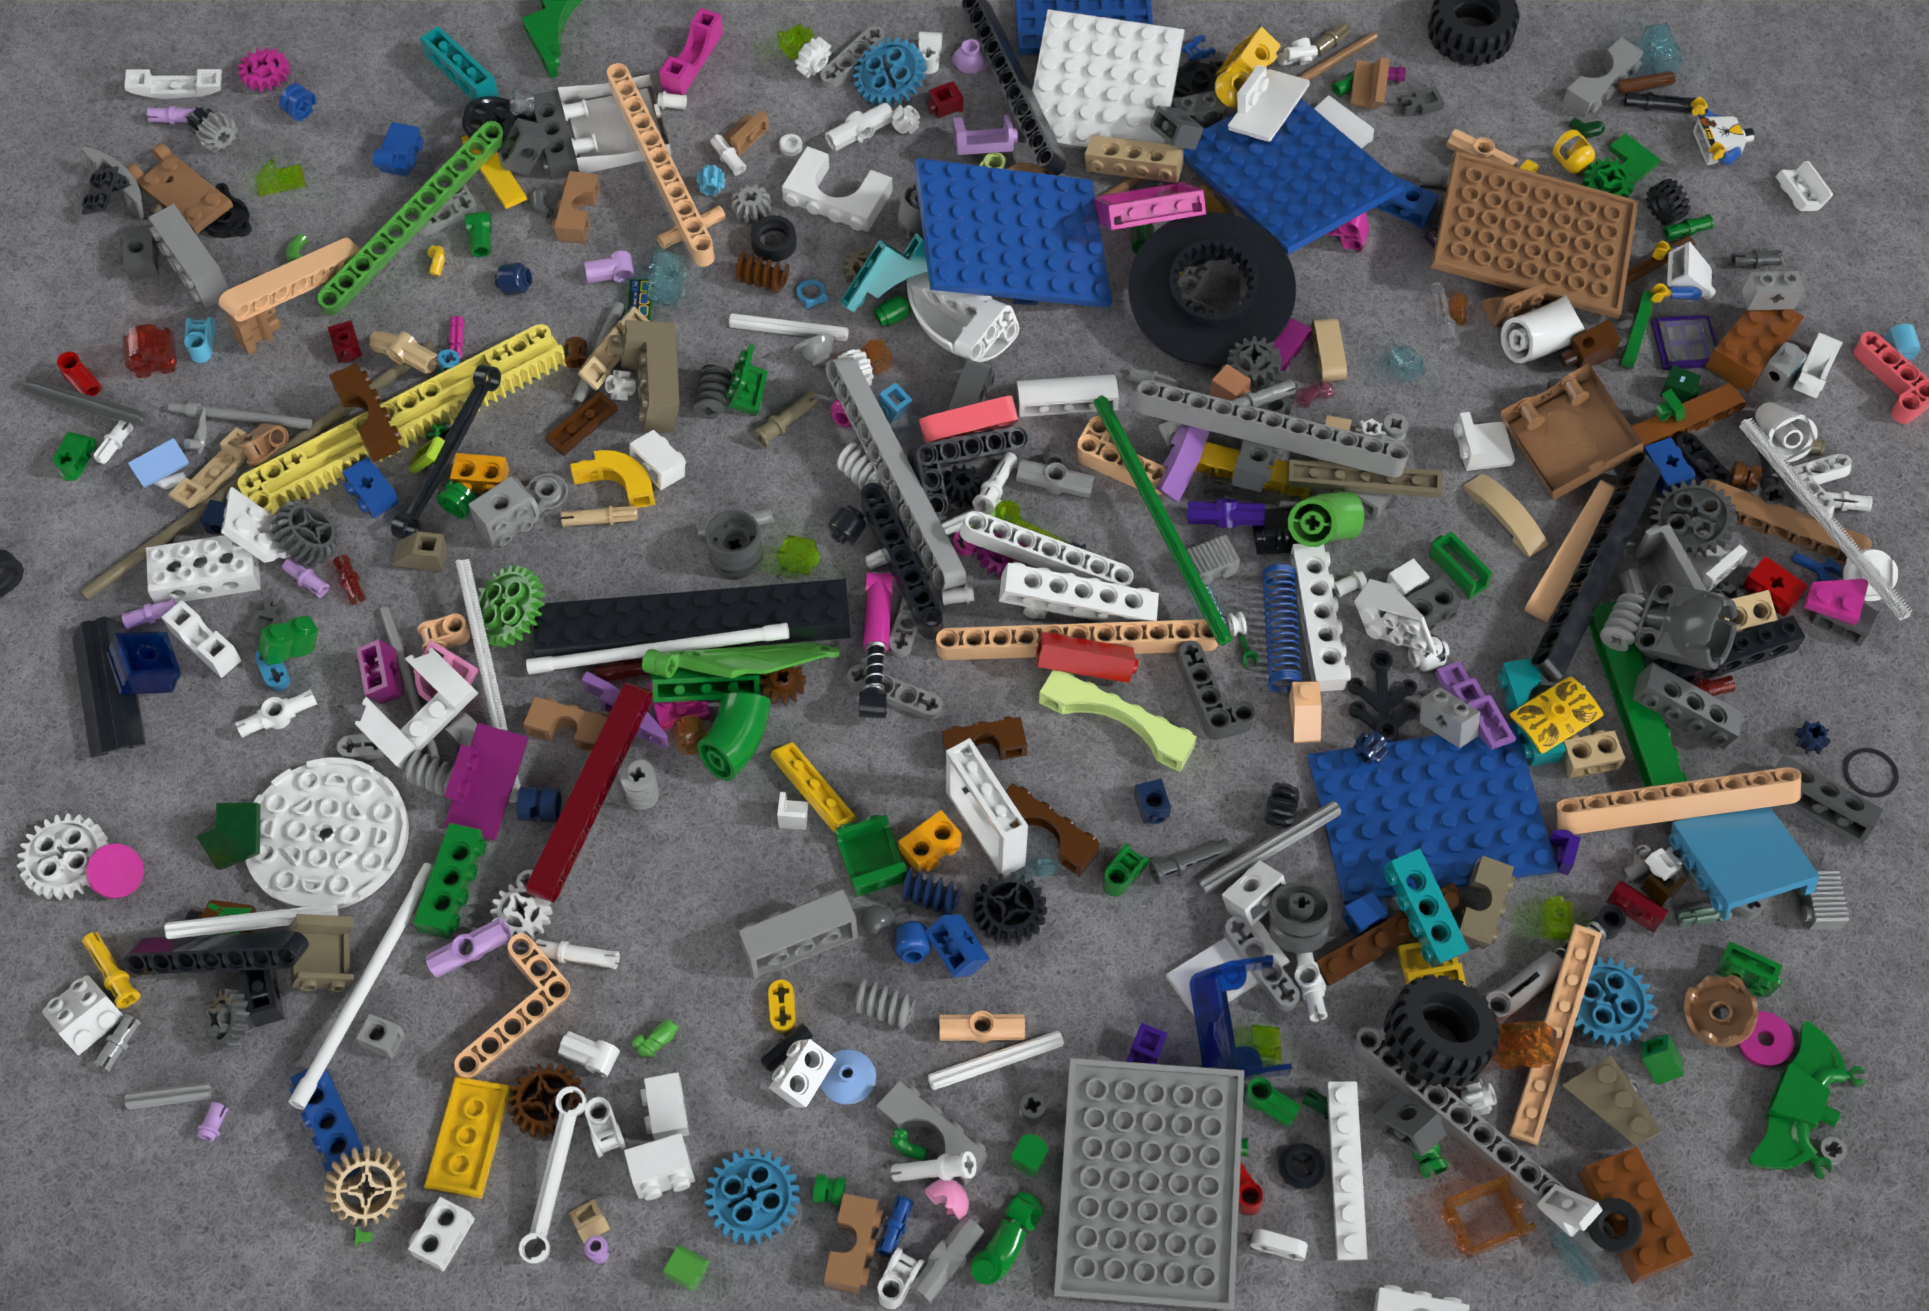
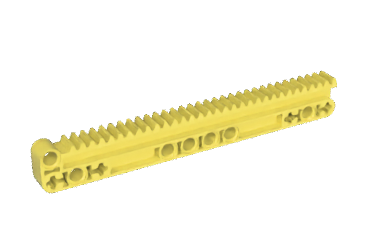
(331, 453)

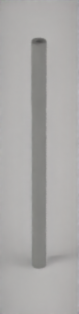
(406, 673)

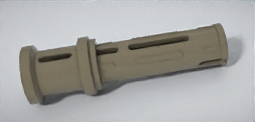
(777, 424)

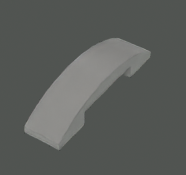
(98, 160)

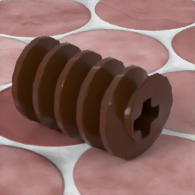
(761, 274)

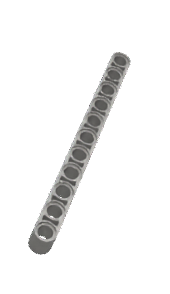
(1271, 428)
(895, 473)
(1465, 1132)

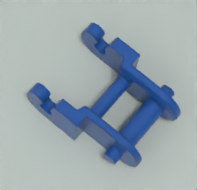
(1200, 53)

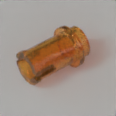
(1458, 308)

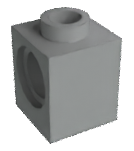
(387, 1044)

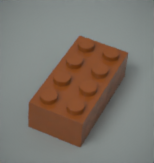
(1752, 344)
(1629, 1178)

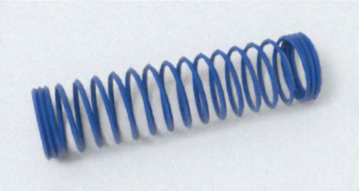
(1281, 674)

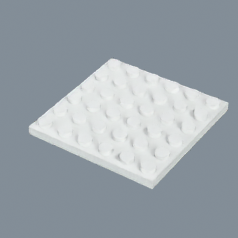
(1104, 77)

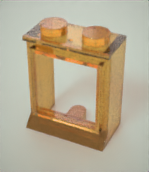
(1512, 1206)

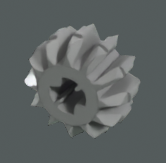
(217, 131)
(751, 203)

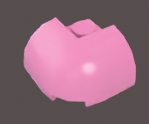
(461, 666)

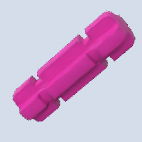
(456, 335)

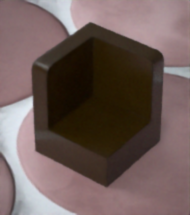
(1661, 890)

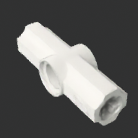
(859, 126)

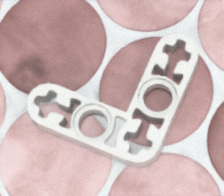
(1832, 468)

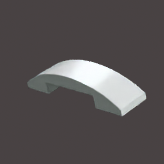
(170, 87)

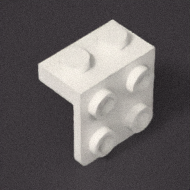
(1482, 444)
(82, 1014)

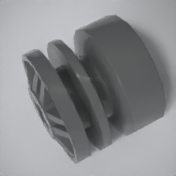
(734, 544)

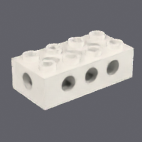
(200, 569)

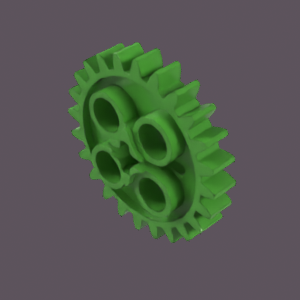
(510, 605)

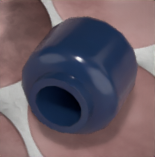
(513, 278)

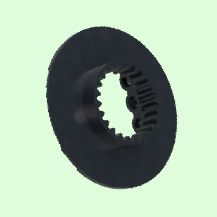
(1192, 243)

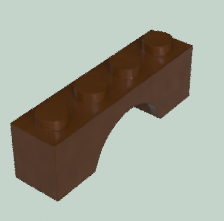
(354, 391)
(1075, 846)

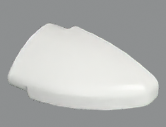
(962, 322)

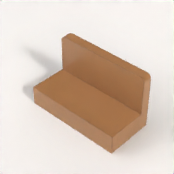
(1369, 83)
(747, 131)

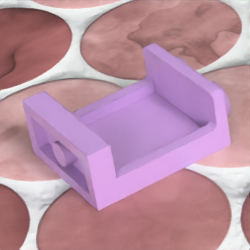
(986, 139)

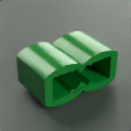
(288, 640)

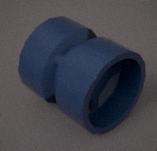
(539, 804)

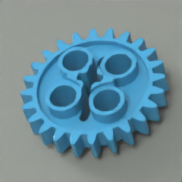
(905, 62)
(1629, 994)
(763, 1220)

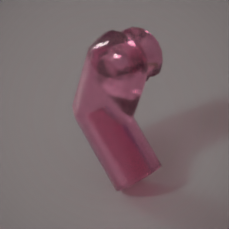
(1315, 390)

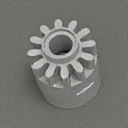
(909, 212)

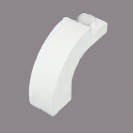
(1817, 365)

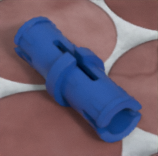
(894, 1226)

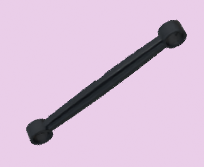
(452, 442)

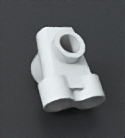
(1300, 52)

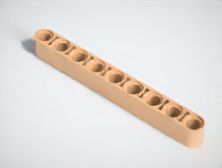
(1679, 800)

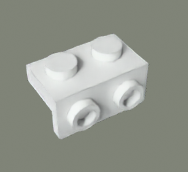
(1805, 187)

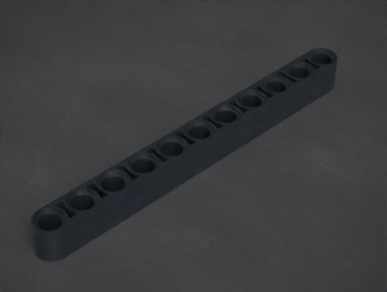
(1015, 86)
(1596, 567)

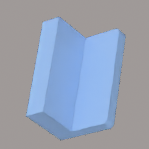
(158, 463)

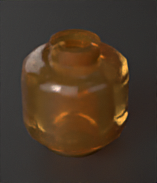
(687, 733)

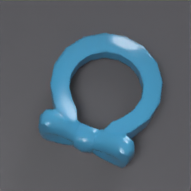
(809, 303)

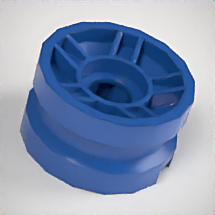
(297, 101)

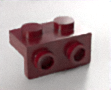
(1637, 906)

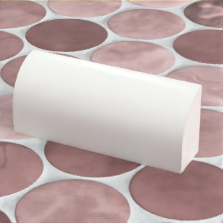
(1065, 394)

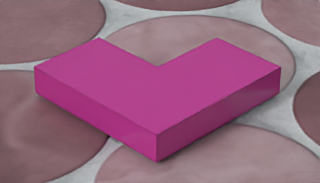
(669, 712)

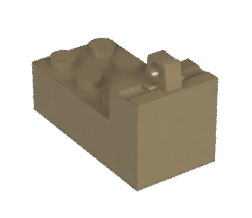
(653, 353)

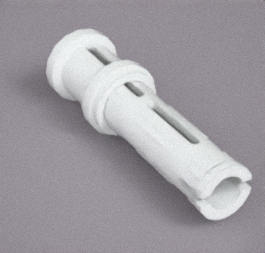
(992, 489)
(944, 1167)

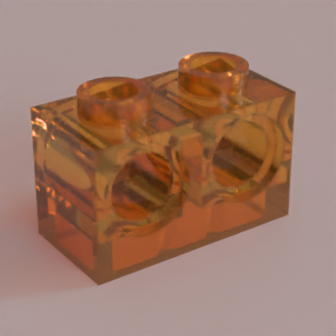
(1525, 1045)

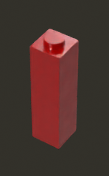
(1086, 657)

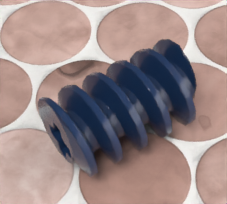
(931, 892)

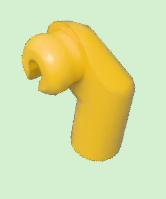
(438, 259)

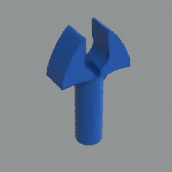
(1819, 568)

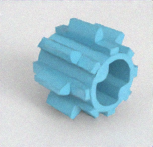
(710, 180)

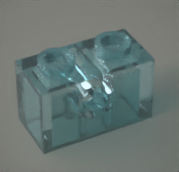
(1661, 49)
(666, 278)

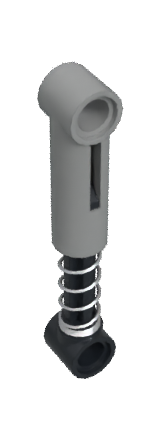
(1546, 968)

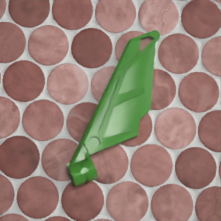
(736, 660)

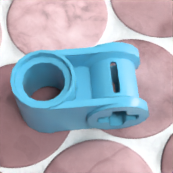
(199, 338)

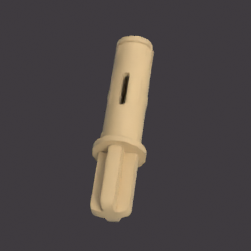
(599, 516)

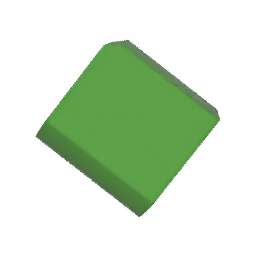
(686, 1268)

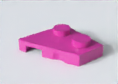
(1838, 599)

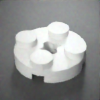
(1882, 562)

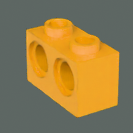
(479, 469)
(925, 838)

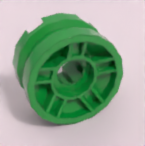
(456, 499)

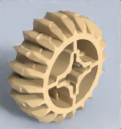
(353, 1185)

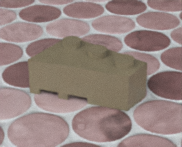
(1613, 1098)

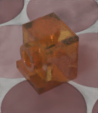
(876, 351)

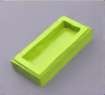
(426, 455)

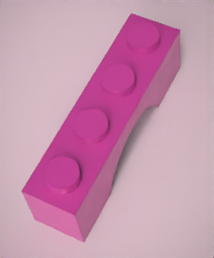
(703, 36)

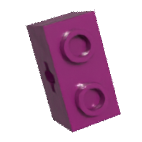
(380, 671)

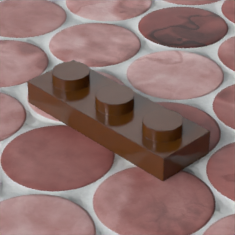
(581, 423)

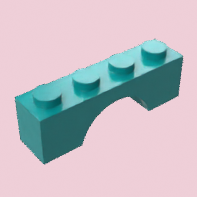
(1519, 682)

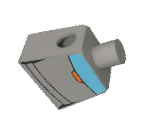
(1787, 364)

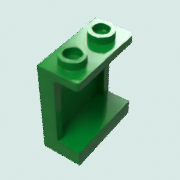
(870, 855)

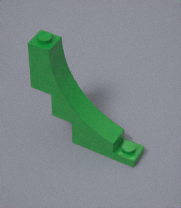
(546, 30)

